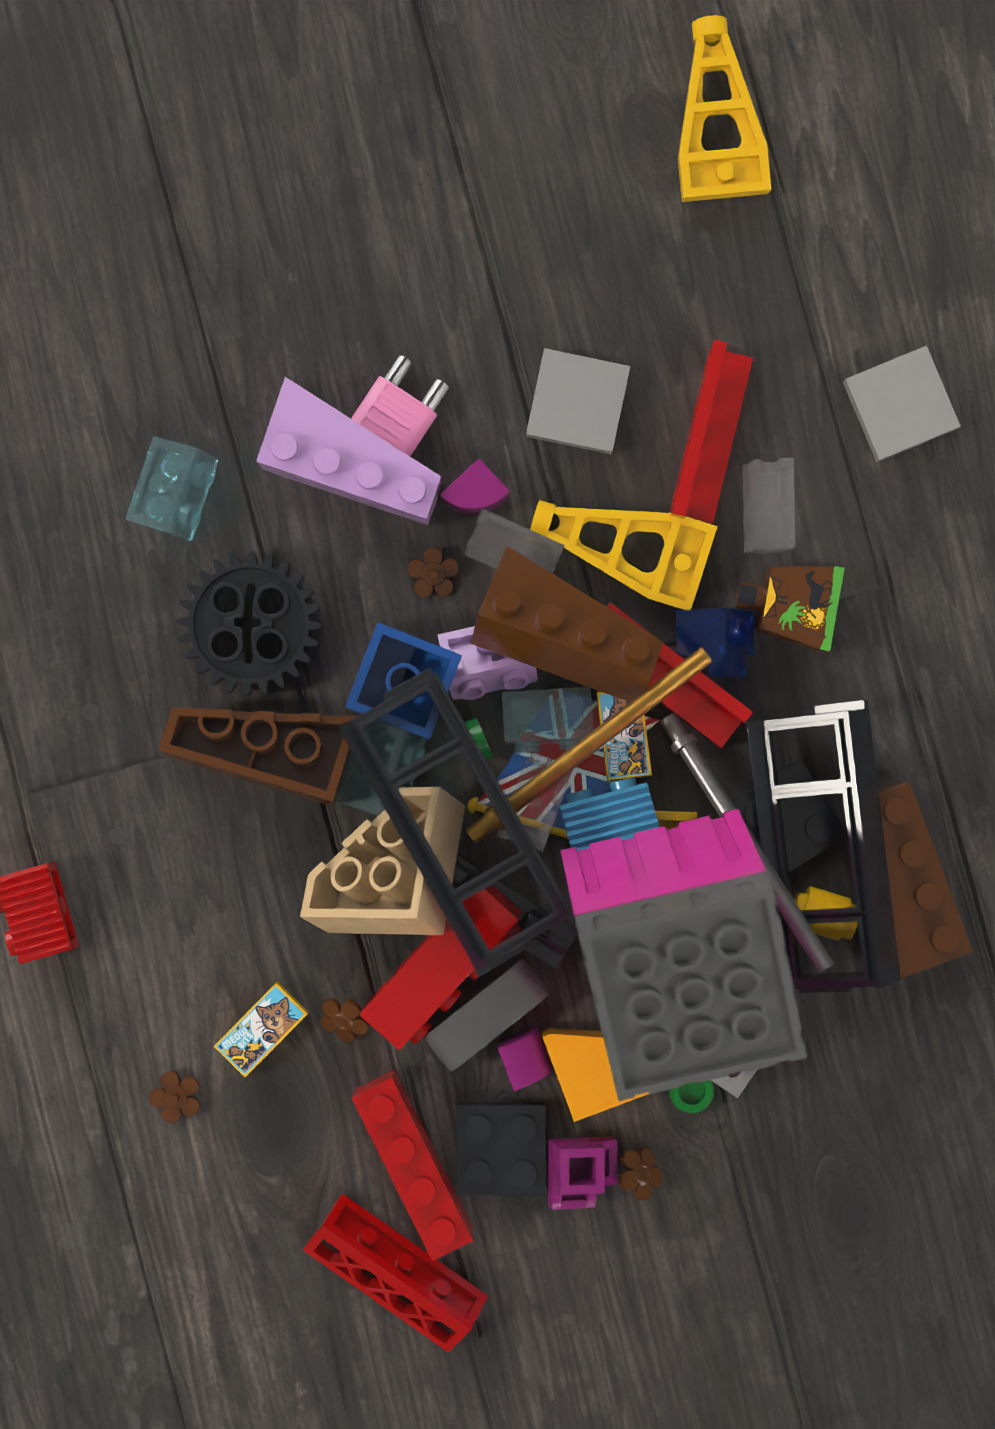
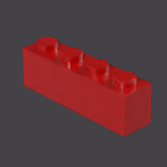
(435, 971)
(413, 1165)

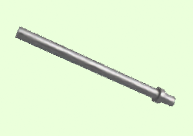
(685, 745)

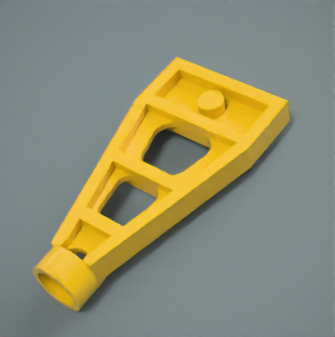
(724, 171)
(680, 563)

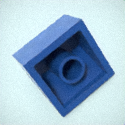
(392, 660)

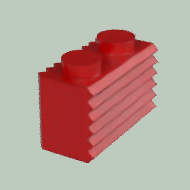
(36, 913)

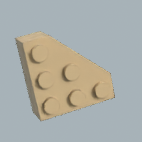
(374, 879)

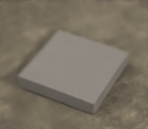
(578, 401)
(901, 404)

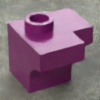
(580, 1170)

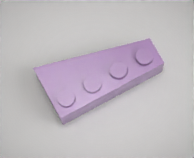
(336, 454)

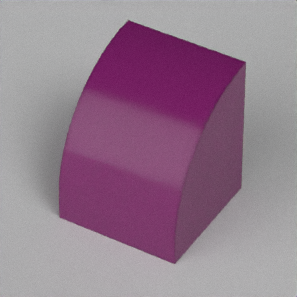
(475, 491)
(525, 1058)

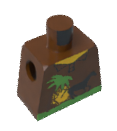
(795, 604)

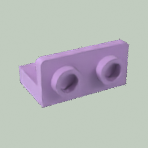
(481, 669)

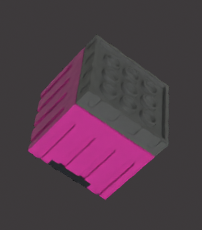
(684, 954)

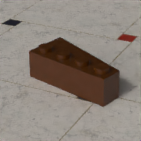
(563, 630)
(271, 749)
(922, 903)

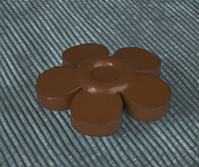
(433, 573)
(344, 1019)
(175, 1096)
(640, 1175)

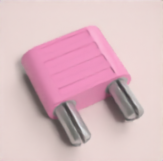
(395, 413)

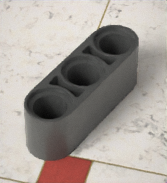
(486, 1014)

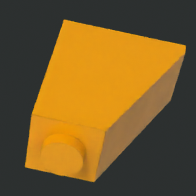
(583, 1070)

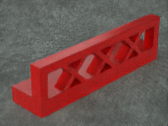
(711, 434)
(698, 700)
(399, 1270)

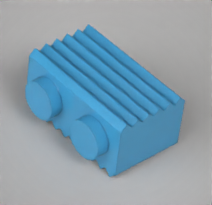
(608, 815)

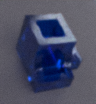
(722, 633)

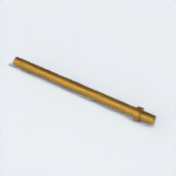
(593, 742)

